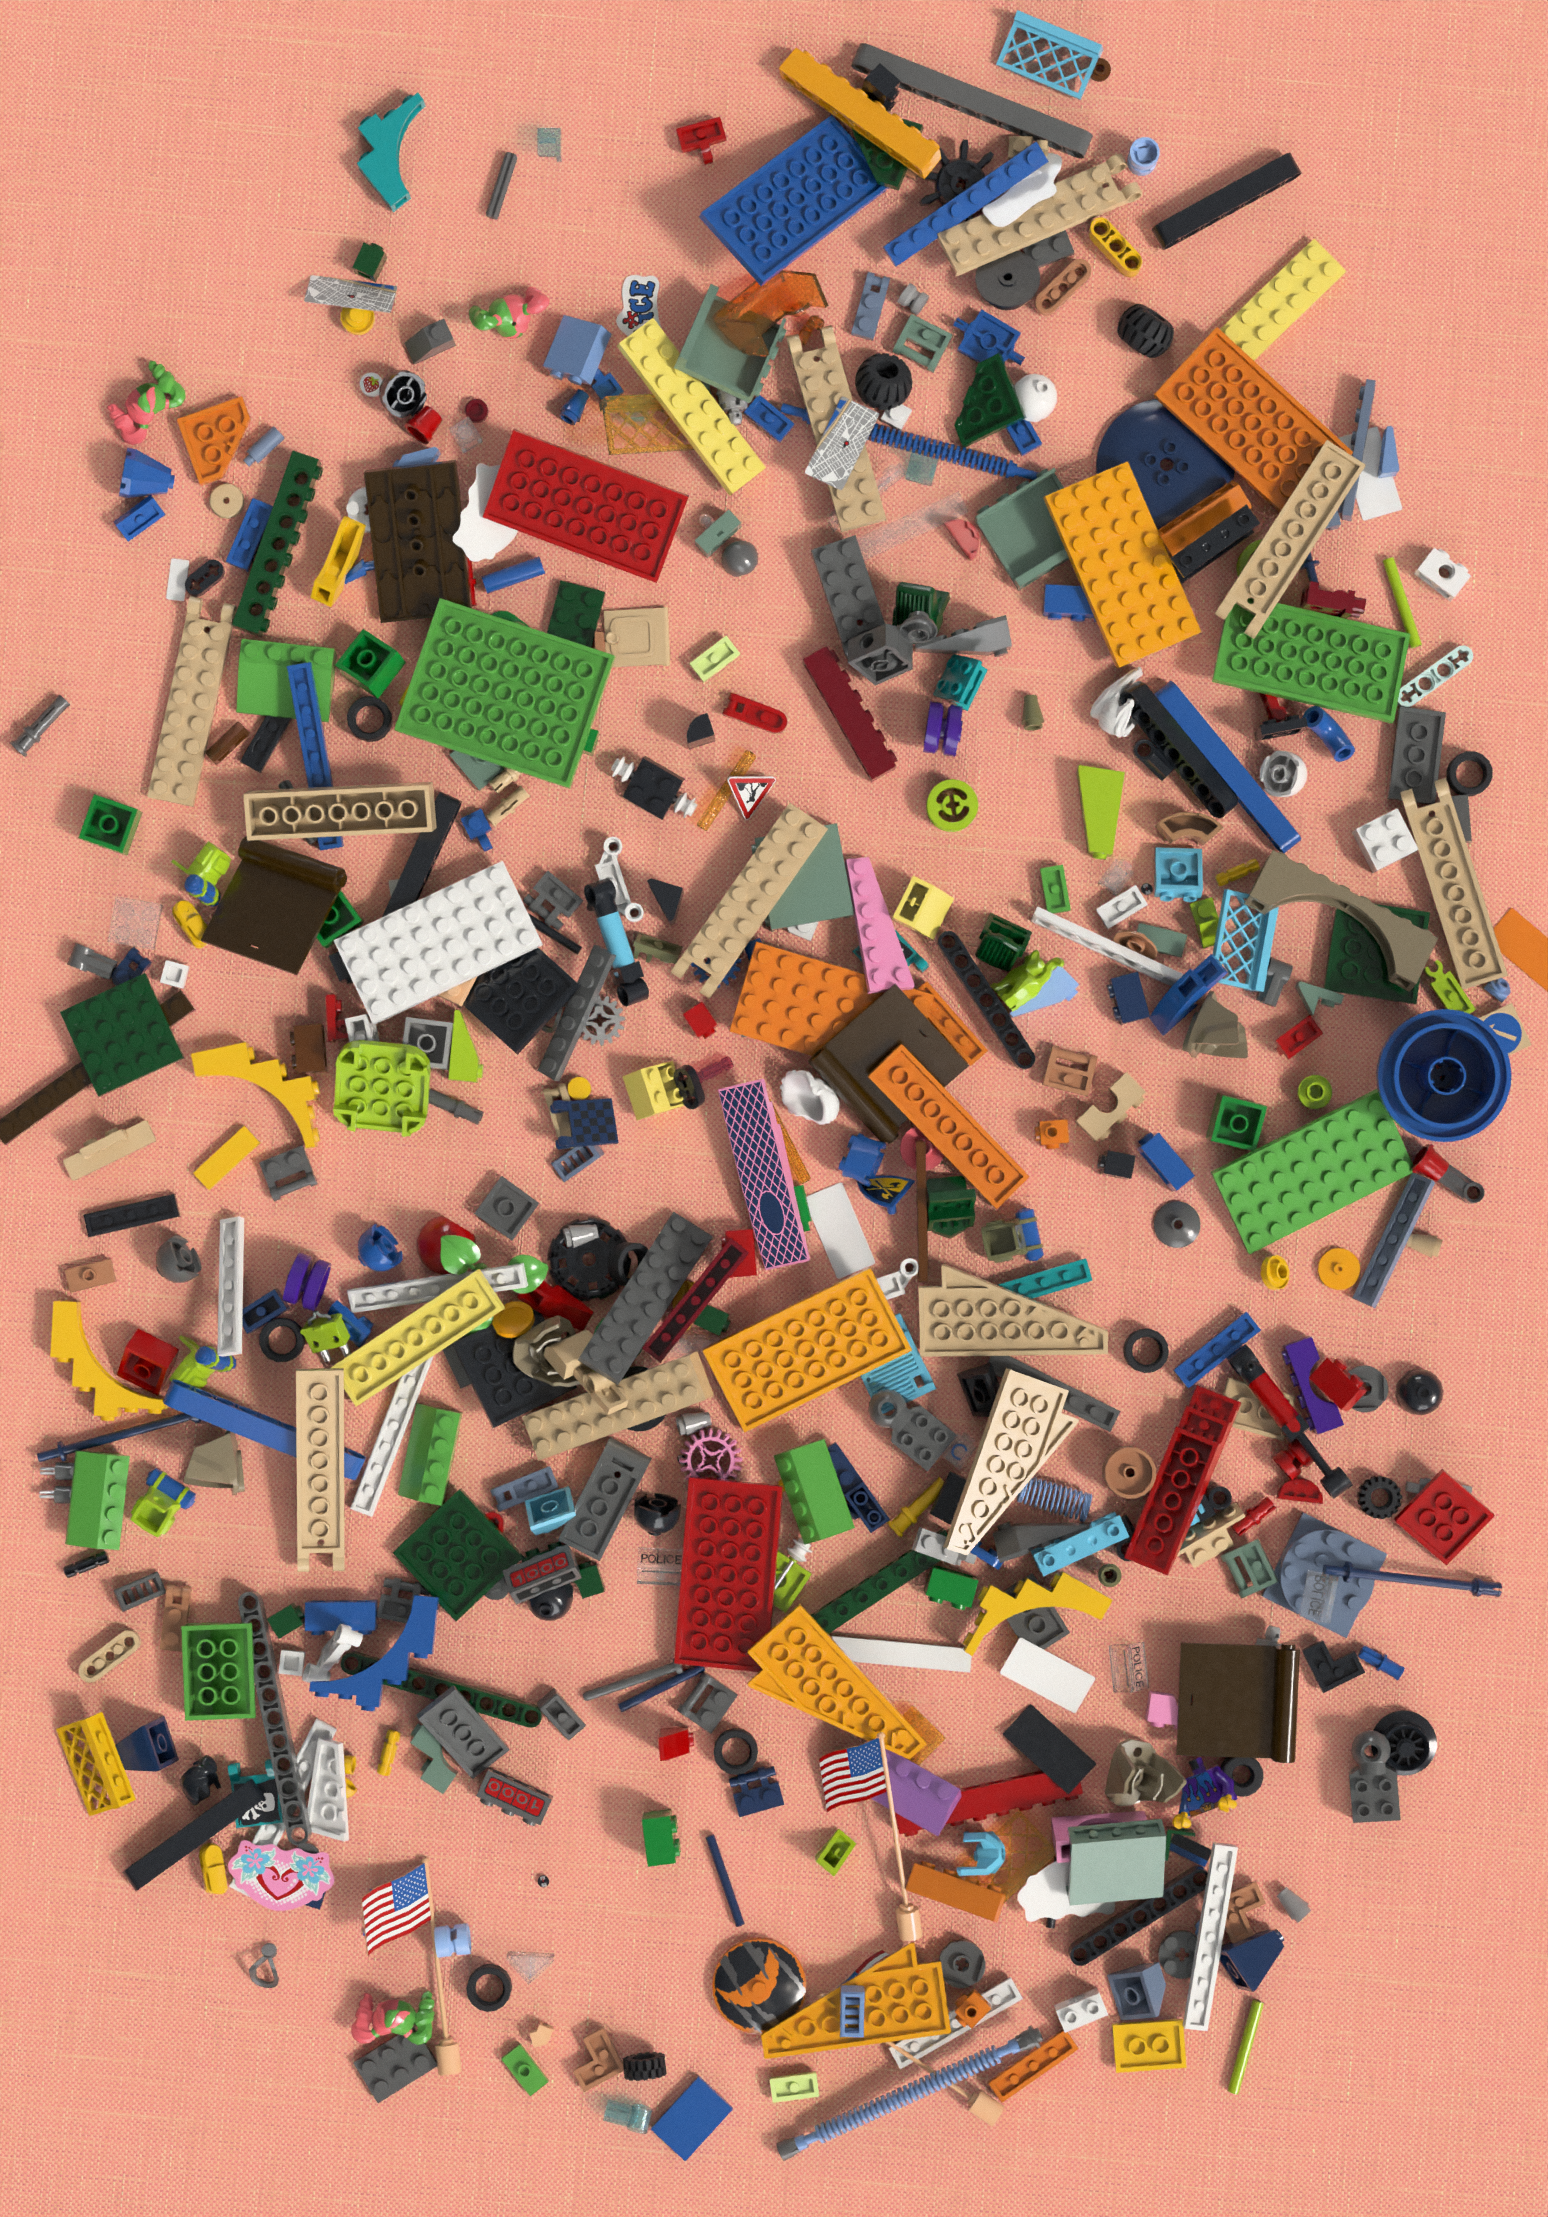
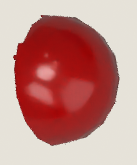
(430, 1241)

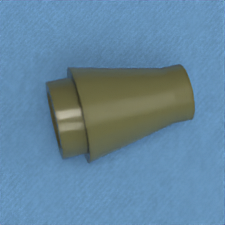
(1032, 715)
(1115, 1577)

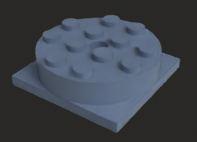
(1311, 1548)

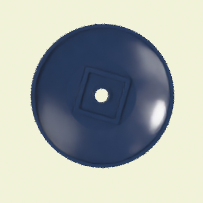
(1145, 438)

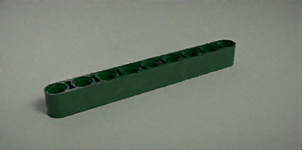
(430, 1691)

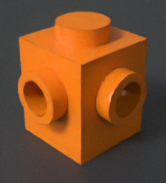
(1052, 1133)
(971, 2008)

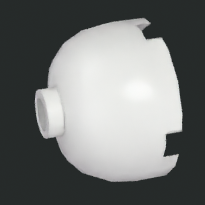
(1036, 396)
(1283, 774)

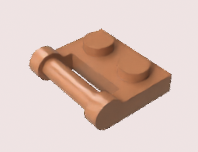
(1069, 1078)

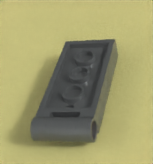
(847, 588)
(605, 1499)

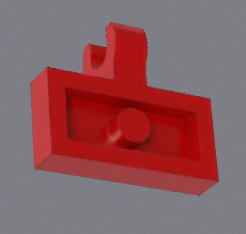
(701, 136)

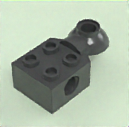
(889, 648)
(913, 1429)
(1373, 1782)

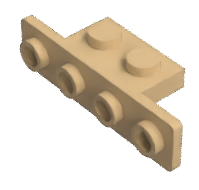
(108, 1149)
(1210, 1536)

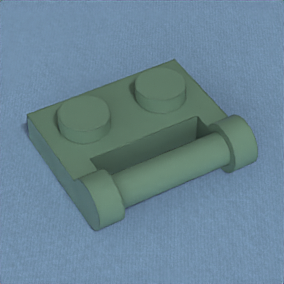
(926, 336)
(1256, 1565)

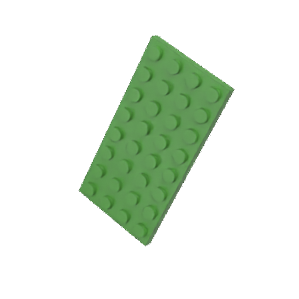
(1314, 660)
(1312, 1171)

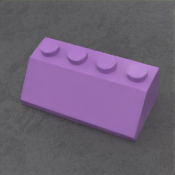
(919, 1794)

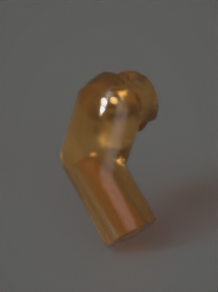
(807, 329)

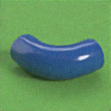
(1330, 733)

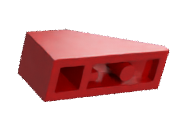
(674, 1742)

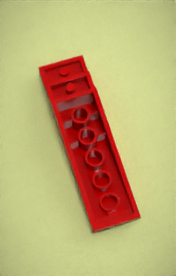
(1182, 1479)

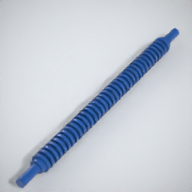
(1010, 469)

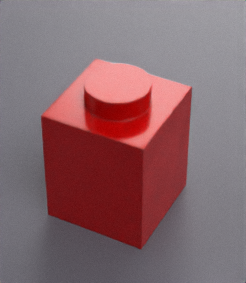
(701, 1021)

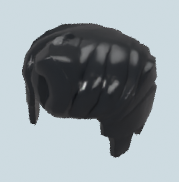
(198, 1779)

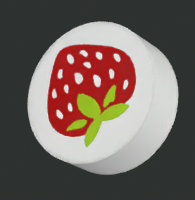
(370, 384)

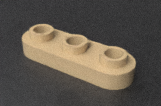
(100, 1660)

